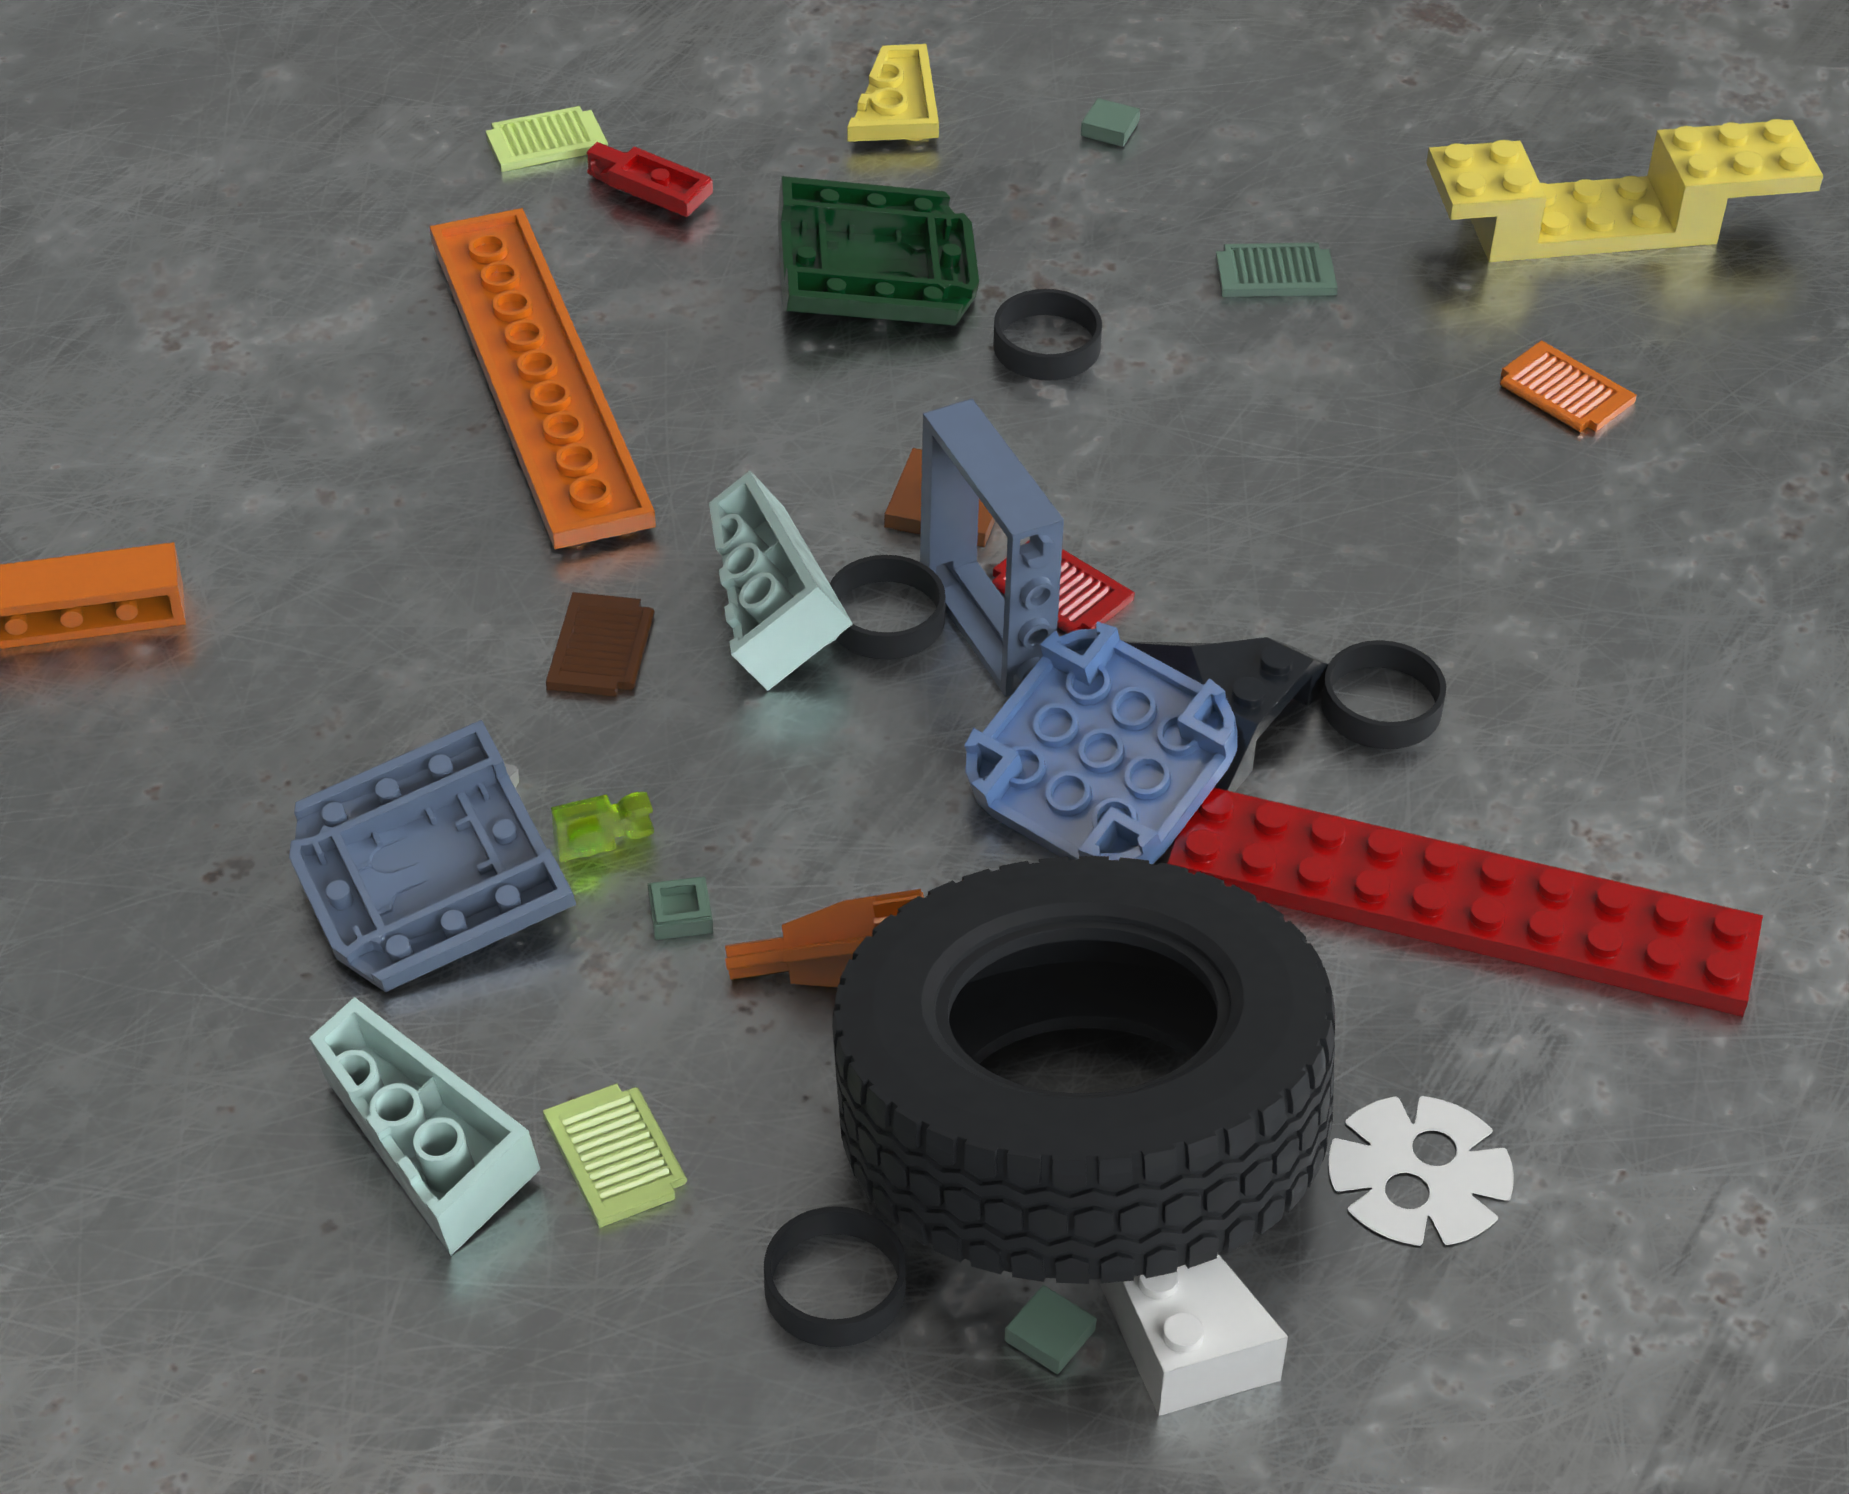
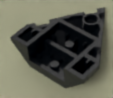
(1257, 680)

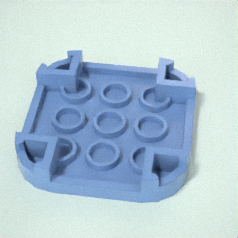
(1102, 749)

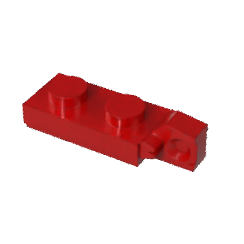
(650, 178)

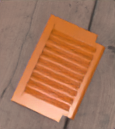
(1565, 388)

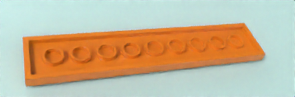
(541, 380)

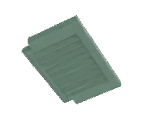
(1275, 270)

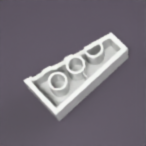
(1196, 1334)

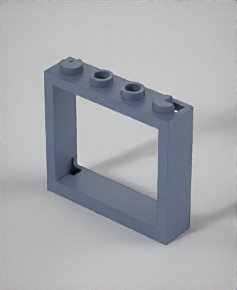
(970, 462)

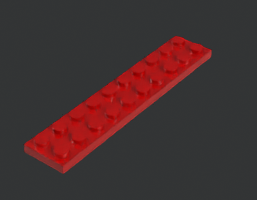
(1475, 900)

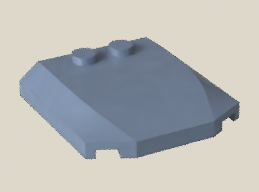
(424, 860)

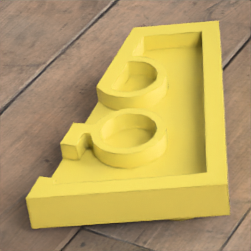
(898, 98)

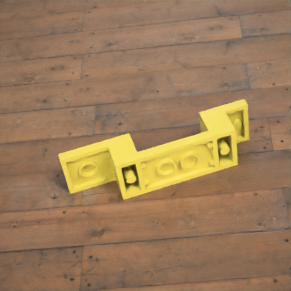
(1669, 208)

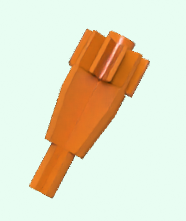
(816, 944)

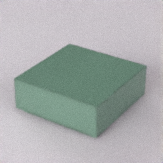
(1110, 122)
(680, 908)
(1050, 1329)

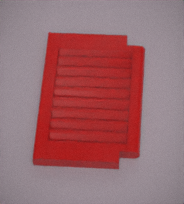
(1084, 594)

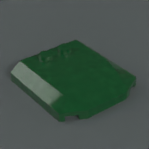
(859, 244)

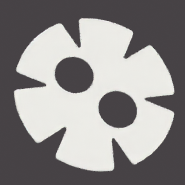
(1451, 1186)

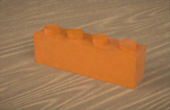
(90, 595)

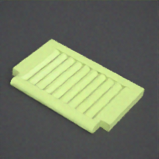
(543, 138)
(615, 1152)

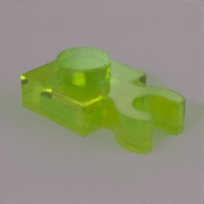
(593, 824)

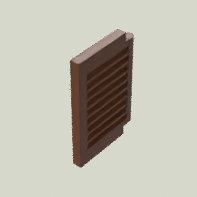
(600, 645)

